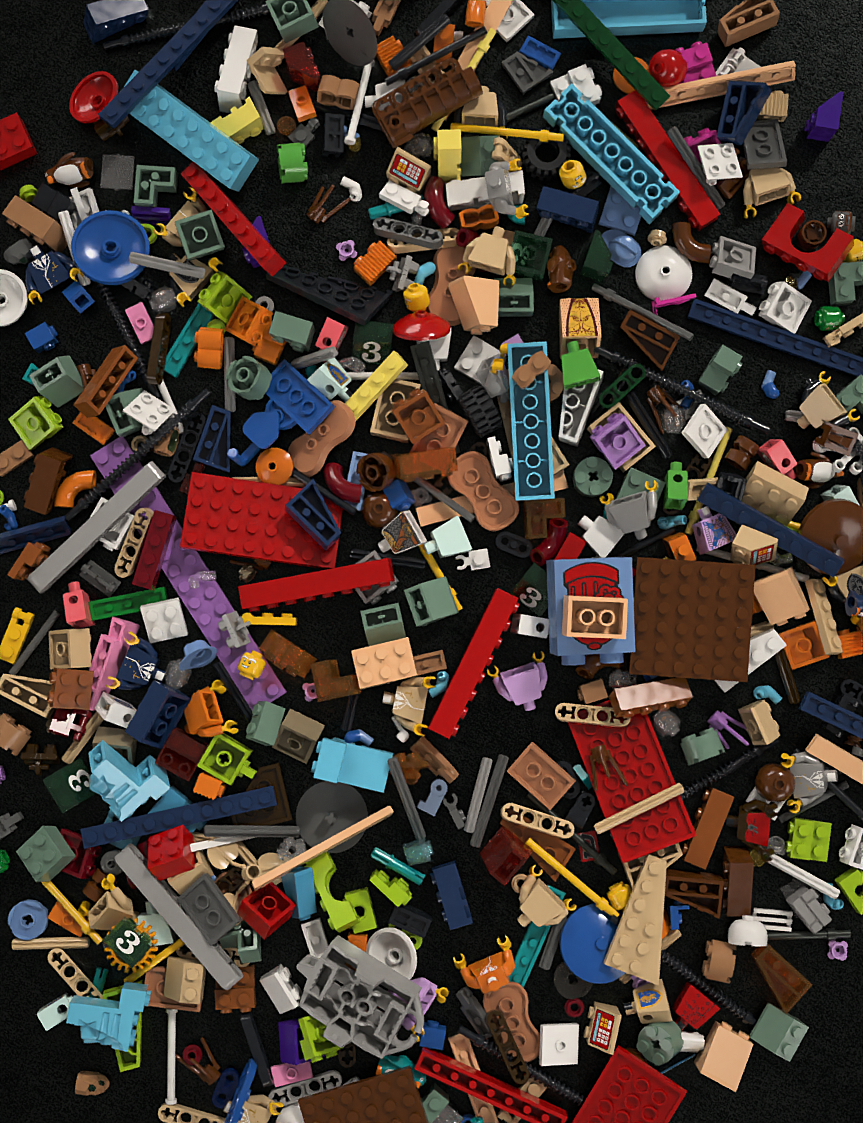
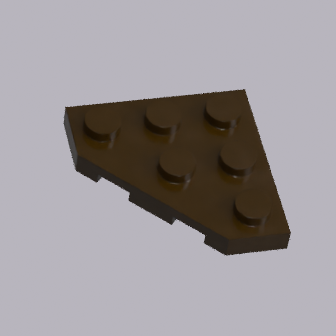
(267, 776)

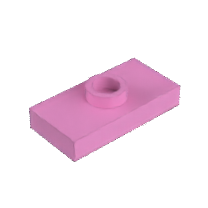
(141, 322)
(289, 1073)

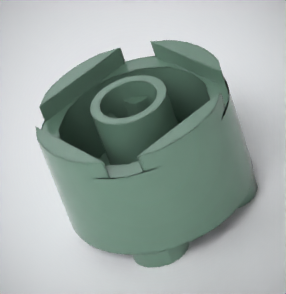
(248, 378)
(592, 466)
(701, 747)
(660, 1041)

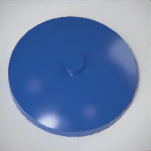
(104, 245)
(586, 942)

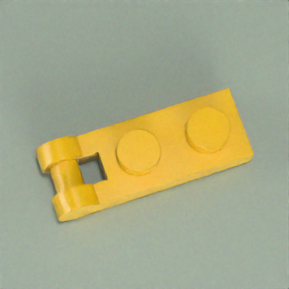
(268, 619)
(15, 635)

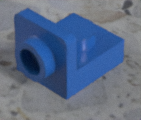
(674, 915)

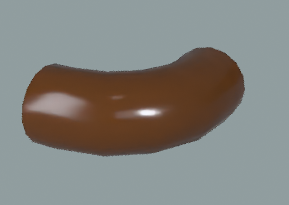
(687, 245)
(593, 664)

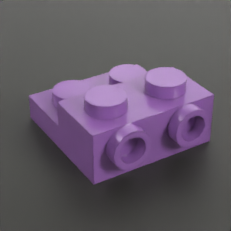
(617, 440)

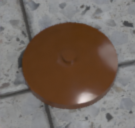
(838, 528)

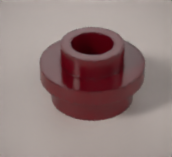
(574, 1013)
(195, 1049)

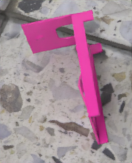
(676, 301)

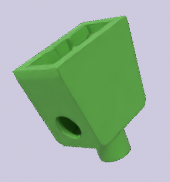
(578, 367)
(676, 487)

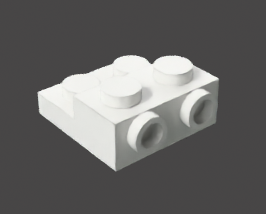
(582, 79)
(784, 306)
(500, 464)
(117, 535)
(852, 851)

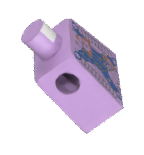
(712, 531)

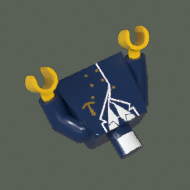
(47, 271)
(138, 666)

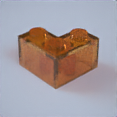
(536, 514)
(286, 654)
(330, 684)

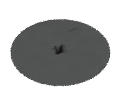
(350, 32)
(319, 812)

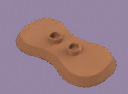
(446, 271)
(311, 450)
(491, 502)
(513, 1004)

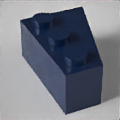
(568, 208)
(215, 441)

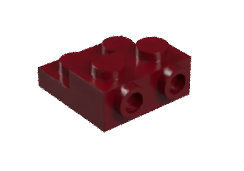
(83, 864)

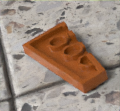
(553, 845)

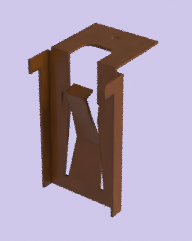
(846, 442)

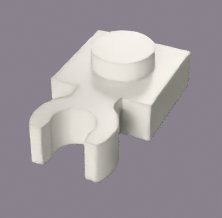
(477, 560)

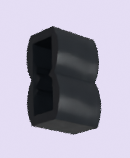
(52, 202)

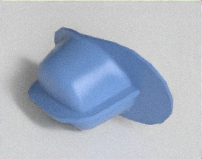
(623, 248)
(197, 655)

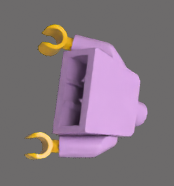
(522, 683)
(427, 995)

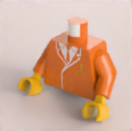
(204, 714)
(489, 972)

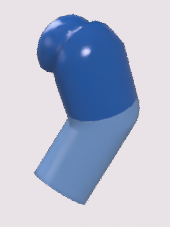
(768, 385)
(358, 735)

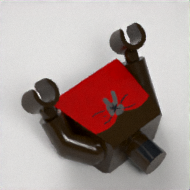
(754, 826)

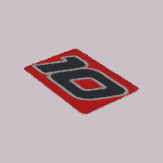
(591, 838)

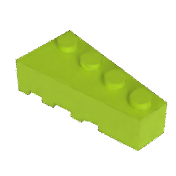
(132, 1058)

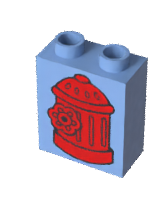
(589, 578)

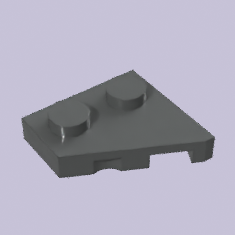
(525, 72)

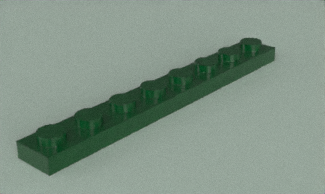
(614, 52)

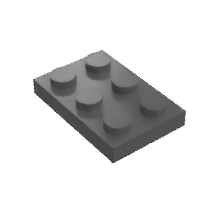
(764, 145)
(209, 909)

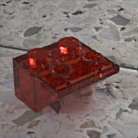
(301, 66)
(181, 754)
(505, 855)

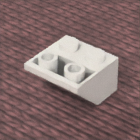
(281, 989)

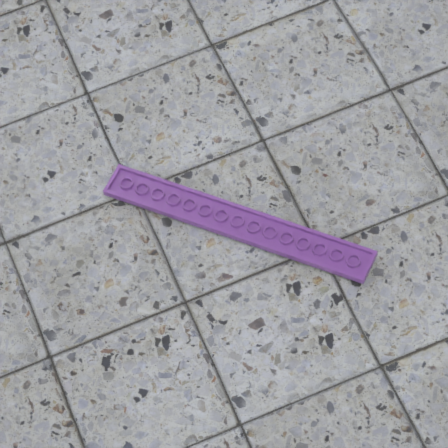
(204, 603)

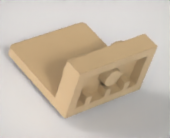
(263, 66)

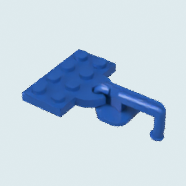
(290, 403)

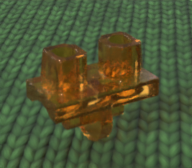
(411, 768)

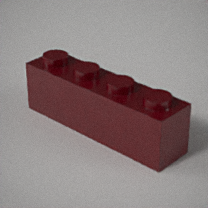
(154, 550)

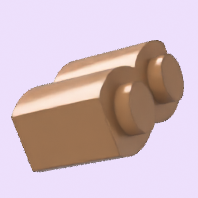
(337, 92)
(536, 366)

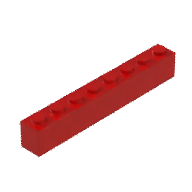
(667, 159)
(233, 218)
(316, 583)
(488, 1088)

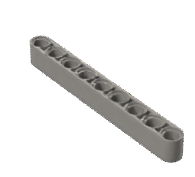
(96, 527)
(166, 903)

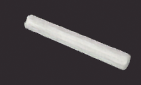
(68, 232)
(804, 876)

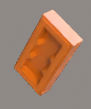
(302, 103)
(94, 427)
(65, 920)

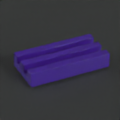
(151, 215)

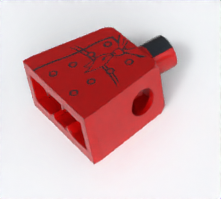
(693, 1007)

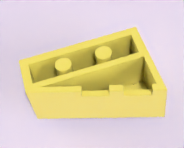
(241, 122)
(448, 154)

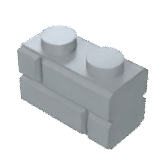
(808, 909)

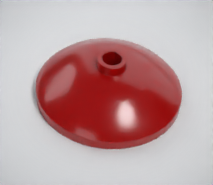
(92, 96)
(421, 326)

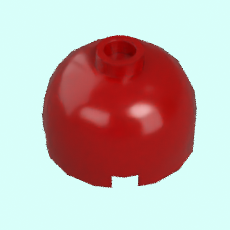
(668, 67)

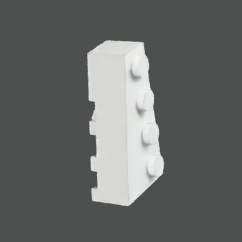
(236, 70)
(473, 192)
(575, 411)
(761, 649)

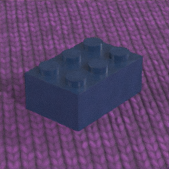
(157, 714)

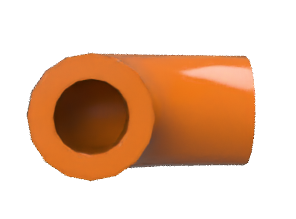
(475, 13)
(72, 486)

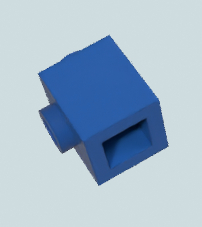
(78, 296)
(42, 337)
(399, 495)
(433, 1036)

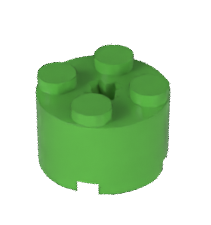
(291, 162)

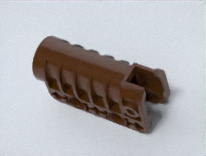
(428, 102)

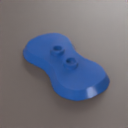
(242, 1093)

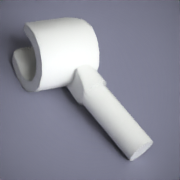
(403, 735)

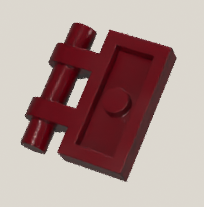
(63, 722)

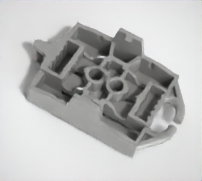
(346, 1015)

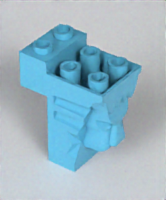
(351, 764)
(122, 783)
(110, 1020)

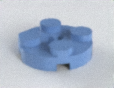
(18, 924)

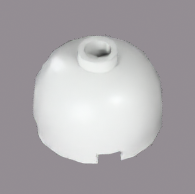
(747, 932)

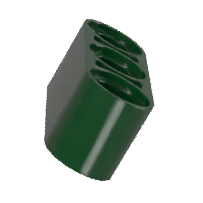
(617, 394)

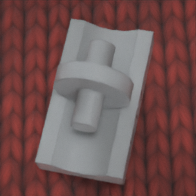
(405, 266)
(236, 628)

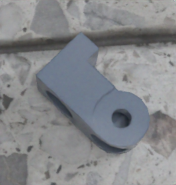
(435, 797)

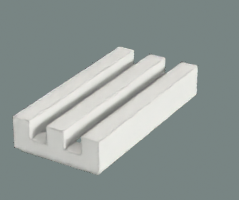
(788, 921)

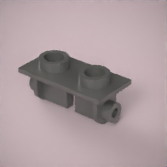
(99, 578)

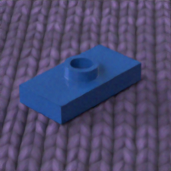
(539, 52)

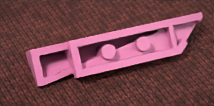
(110, 656)

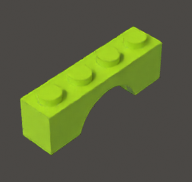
(341, 913)

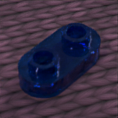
(226, 1087)

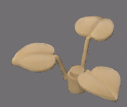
(224, 854)

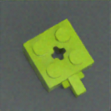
(238, 759)

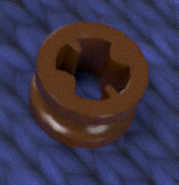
(853, 741)

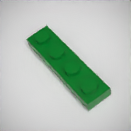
(125, 603)

